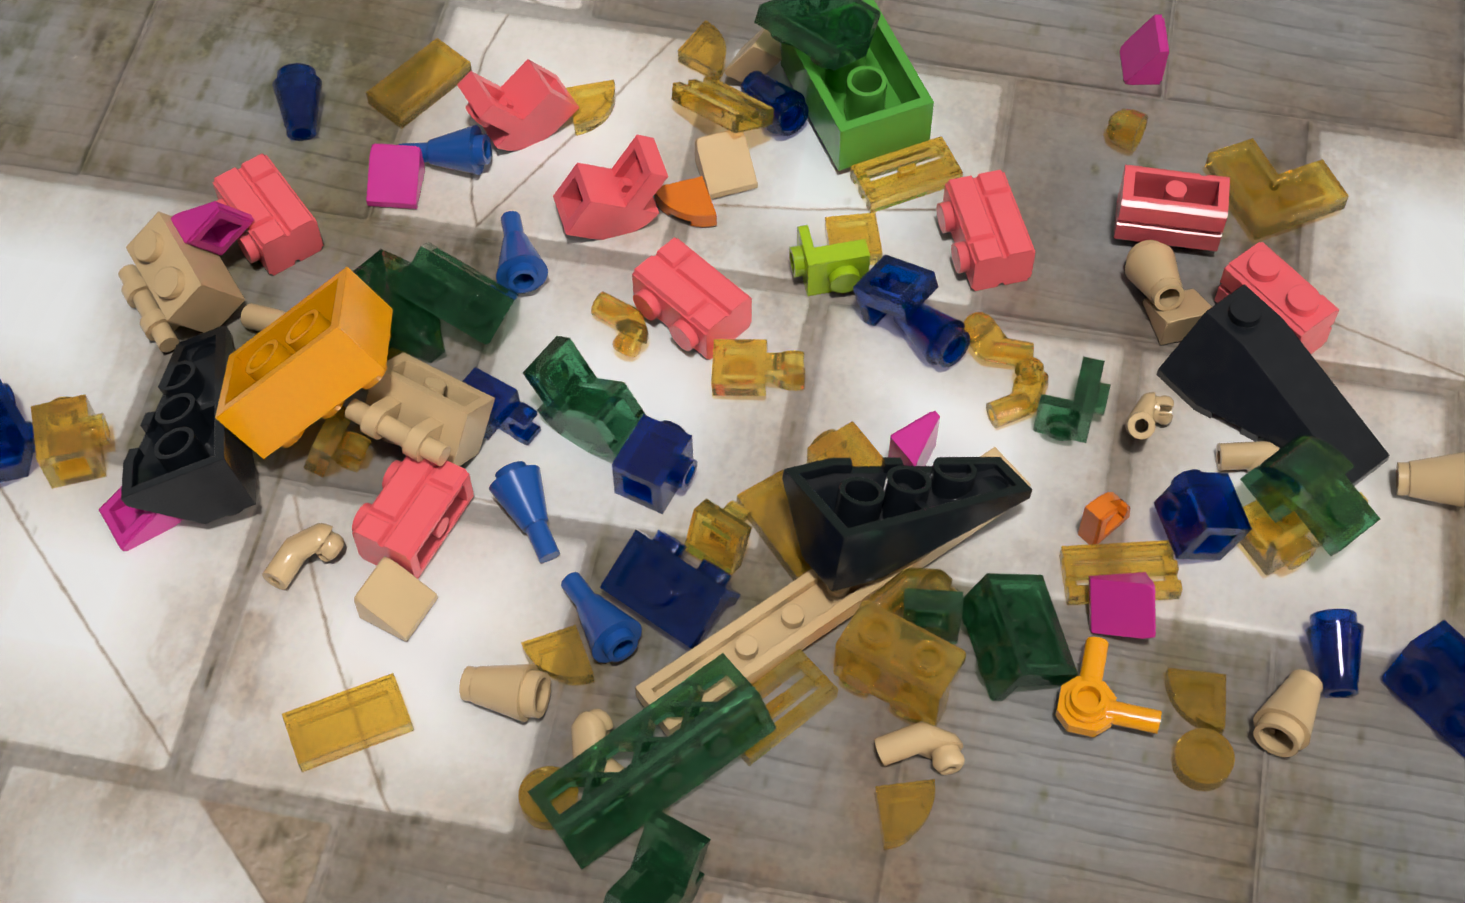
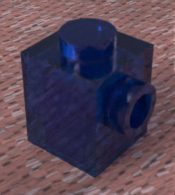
(654, 463)
(1202, 515)

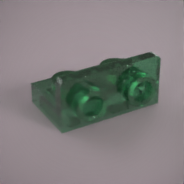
(456, 293)
(1016, 634)

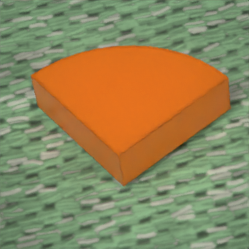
(688, 201)
(1102, 517)

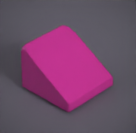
(1145, 53)
(395, 176)
(211, 226)
(916, 440)
(133, 525)
(1122, 605)

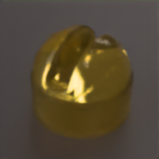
(1127, 128)

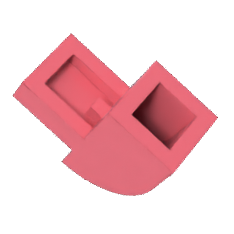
(522, 109)
(613, 201)

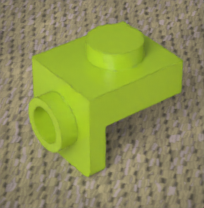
(828, 266)

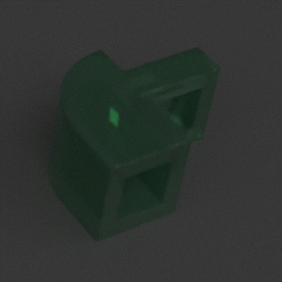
(580, 406)
(1312, 481)
(664, 864)

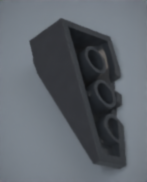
(1262, 378)
(187, 458)
(876, 519)

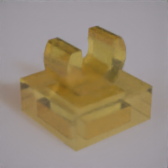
(337, 444)
(719, 534)

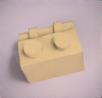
(176, 284)
(424, 412)

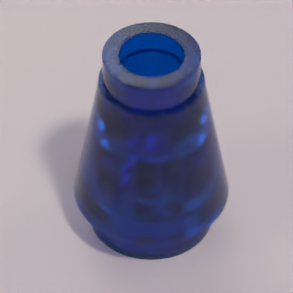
(298, 99)
(789, 104)
(936, 335)
(1336, 650)

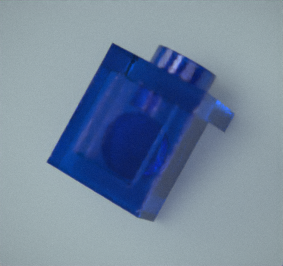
(893, 289)

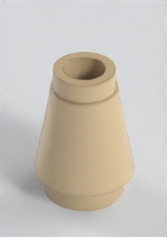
(1155, 273)
(1433, 479)
(507, 689)
(1289, 715)

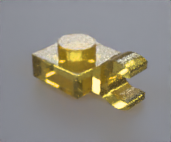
(745, 367)

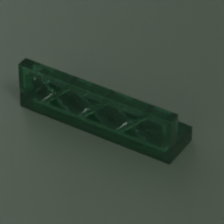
(660, 768)

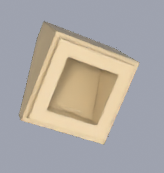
(757, 54)
(725, 163)
(1175, 324)
(394, 599)

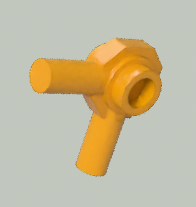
(1091, 707)

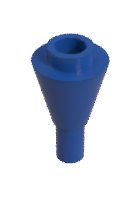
(459, 150)
(519, 262)
(521, 494)
(607, 628)

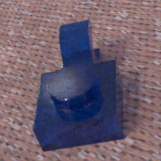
(507, 411)

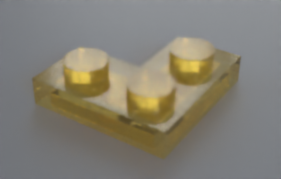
(1272, 200)

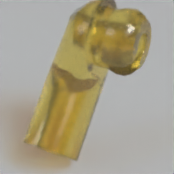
(626, 319)
(991, 343)
(1025, 393)
(891, 593)

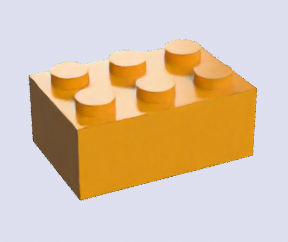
(306, 364)

